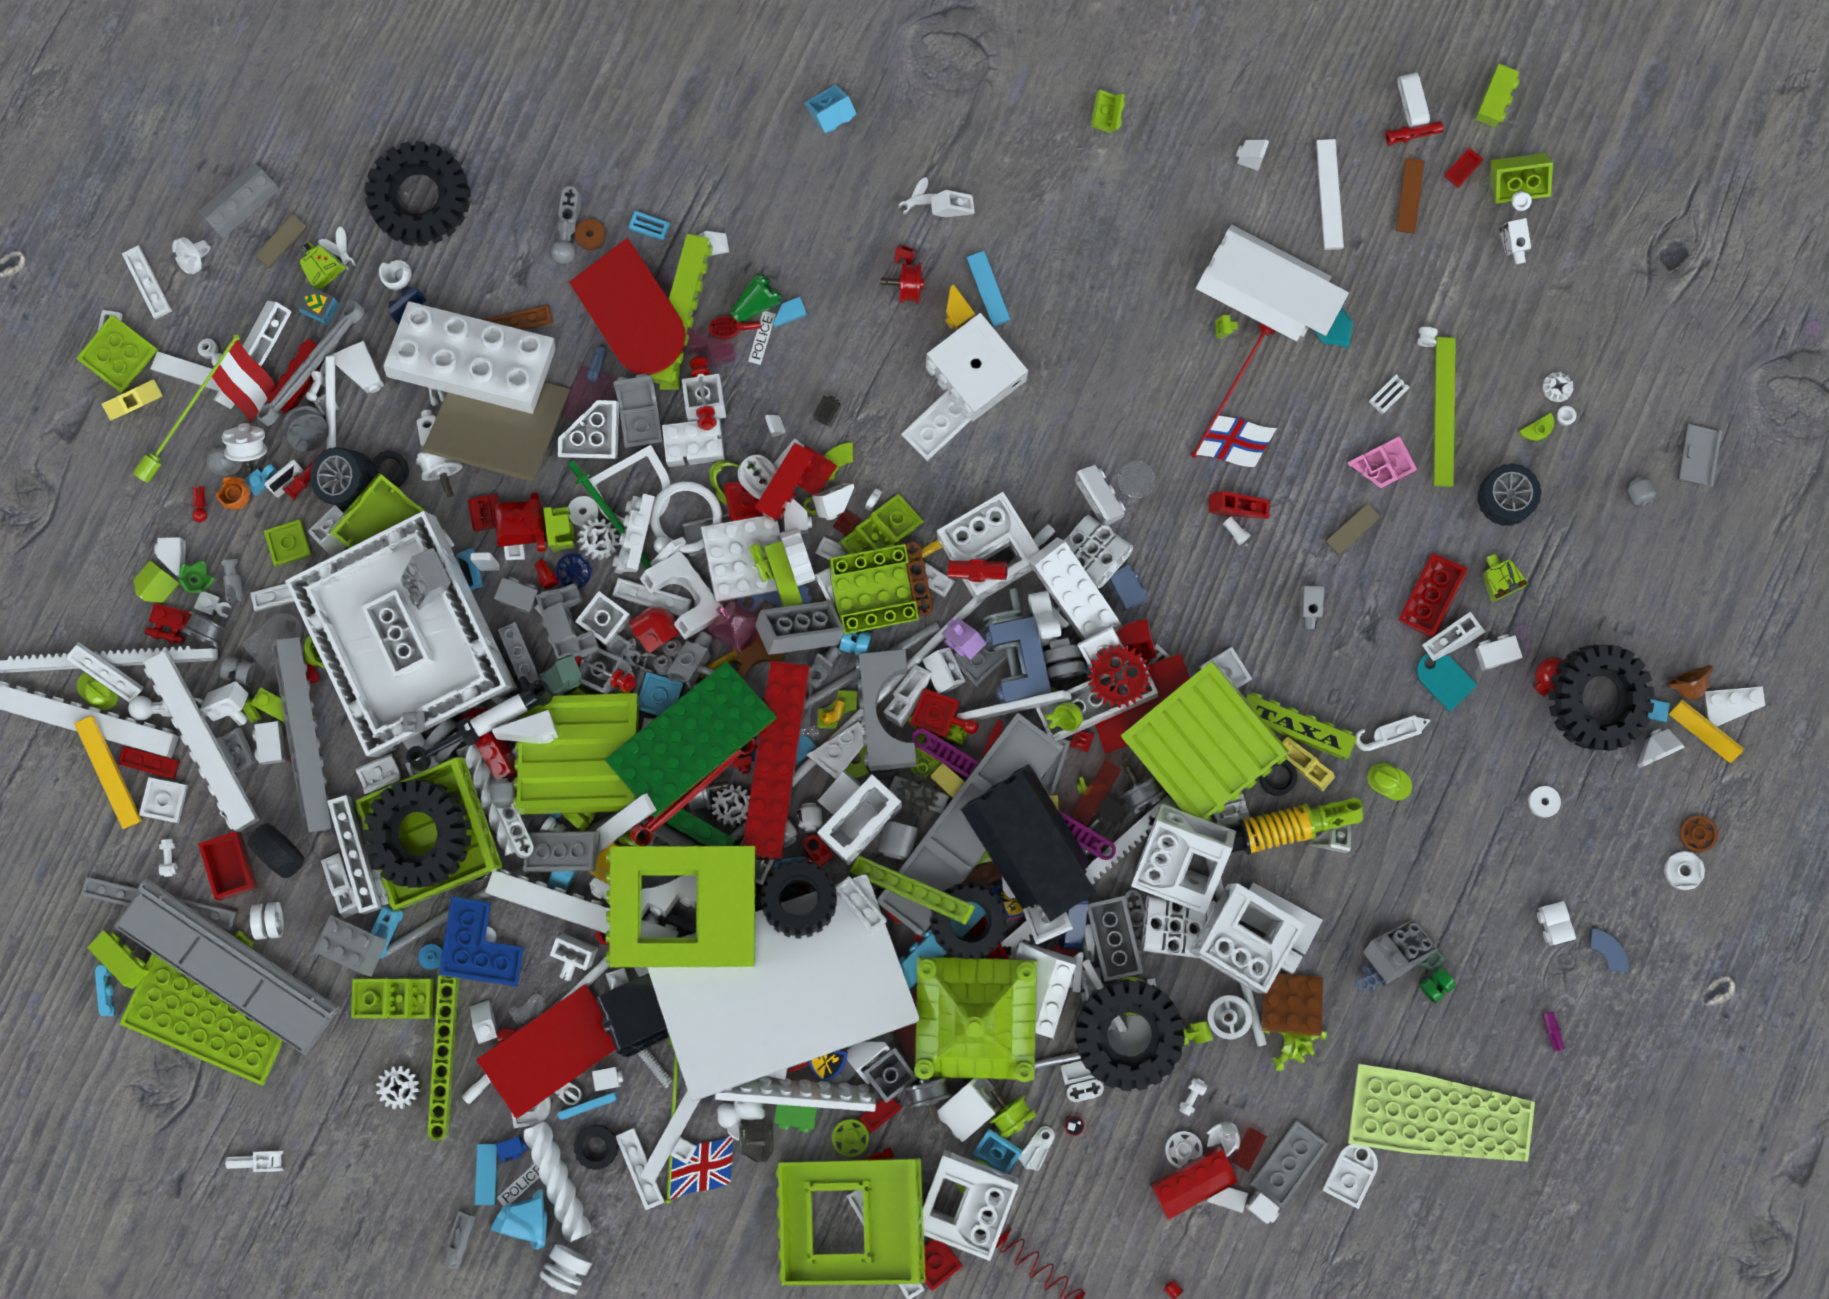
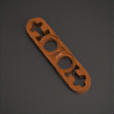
(921, 578)

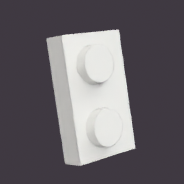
(379, 774)

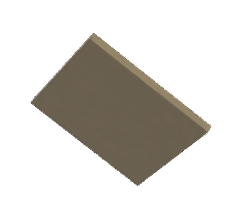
(497, 435)

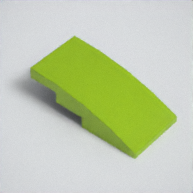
(883, 528)
(392, 998)

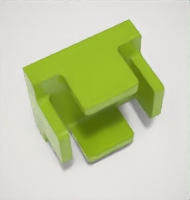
(559, 529)

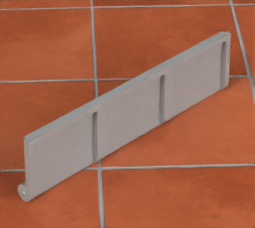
(951, 845)
(226, 967)

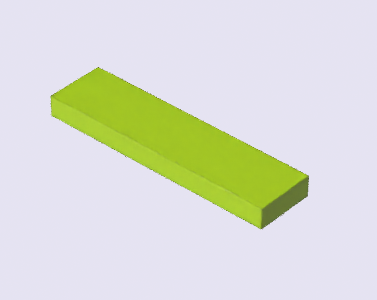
(782, 574)

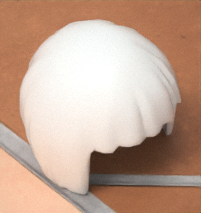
(395, 275)

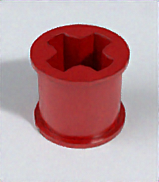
(1173, 1289)

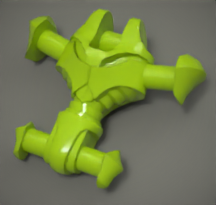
(1295, 1048)

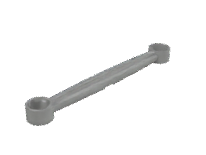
(270, 412)

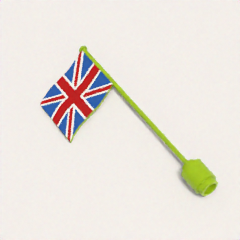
(708, 1166)

